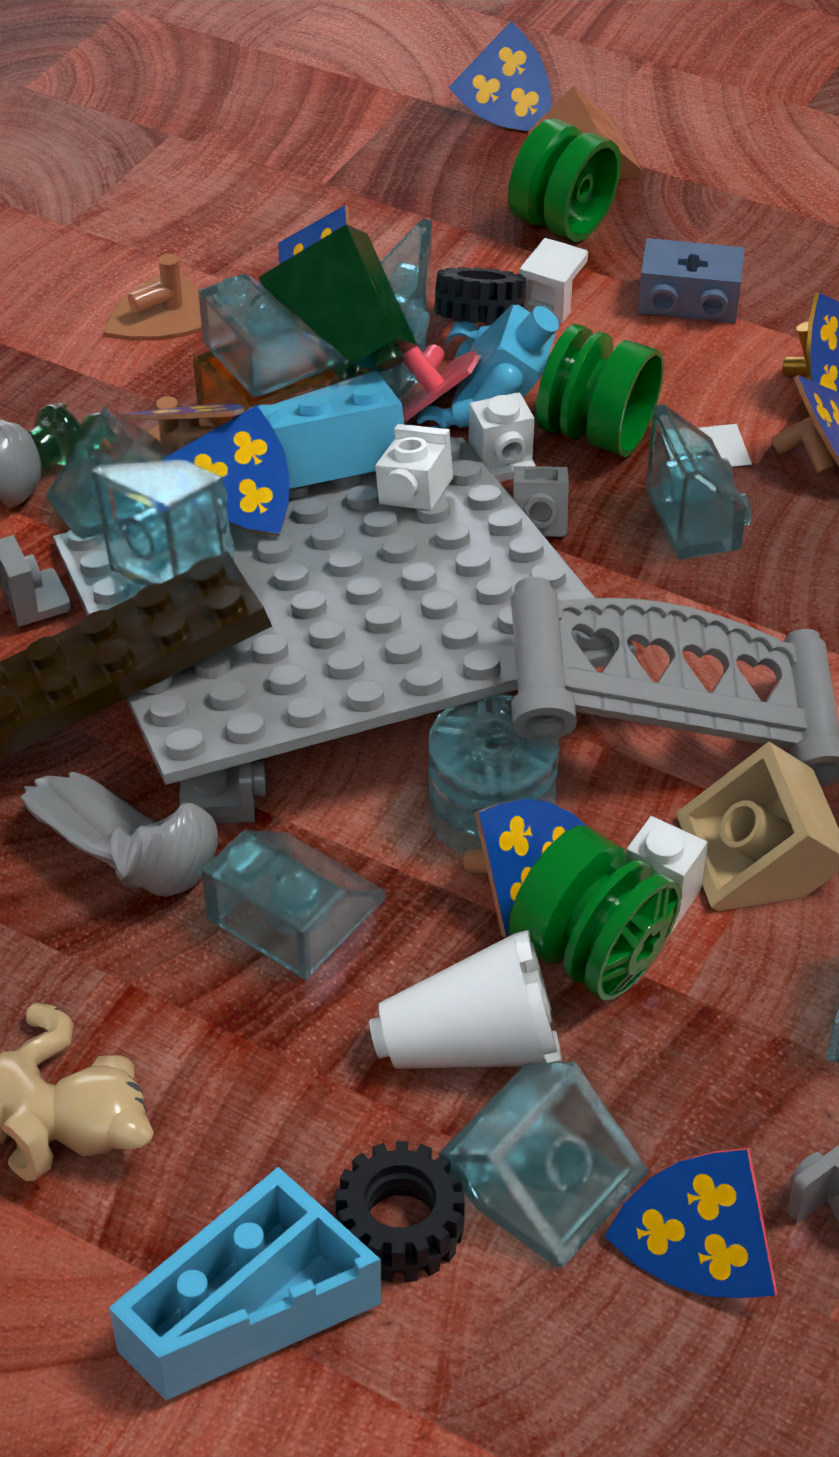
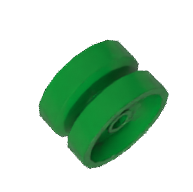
(564, 179)

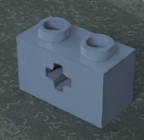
(690, 280)

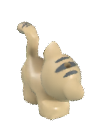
(84, 1111)

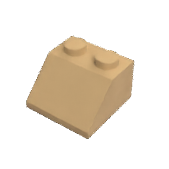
(764, 832)

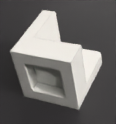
(550, 276)

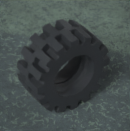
(477, 293)
(403, 1174)

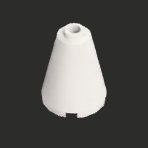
(472, 1014)

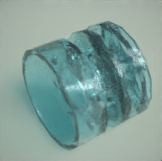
(482, 763)

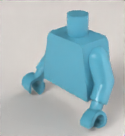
(510, 360)

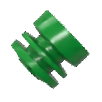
(599, 389)
(596, 911)

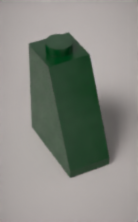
(345, 298)

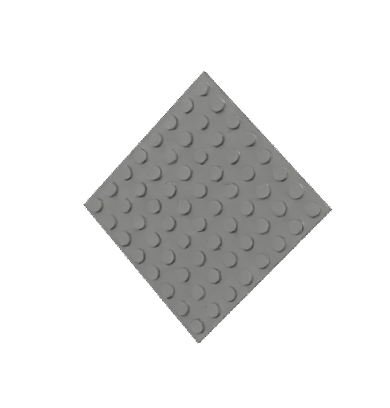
(368, 615)

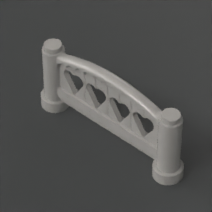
(560, 680)

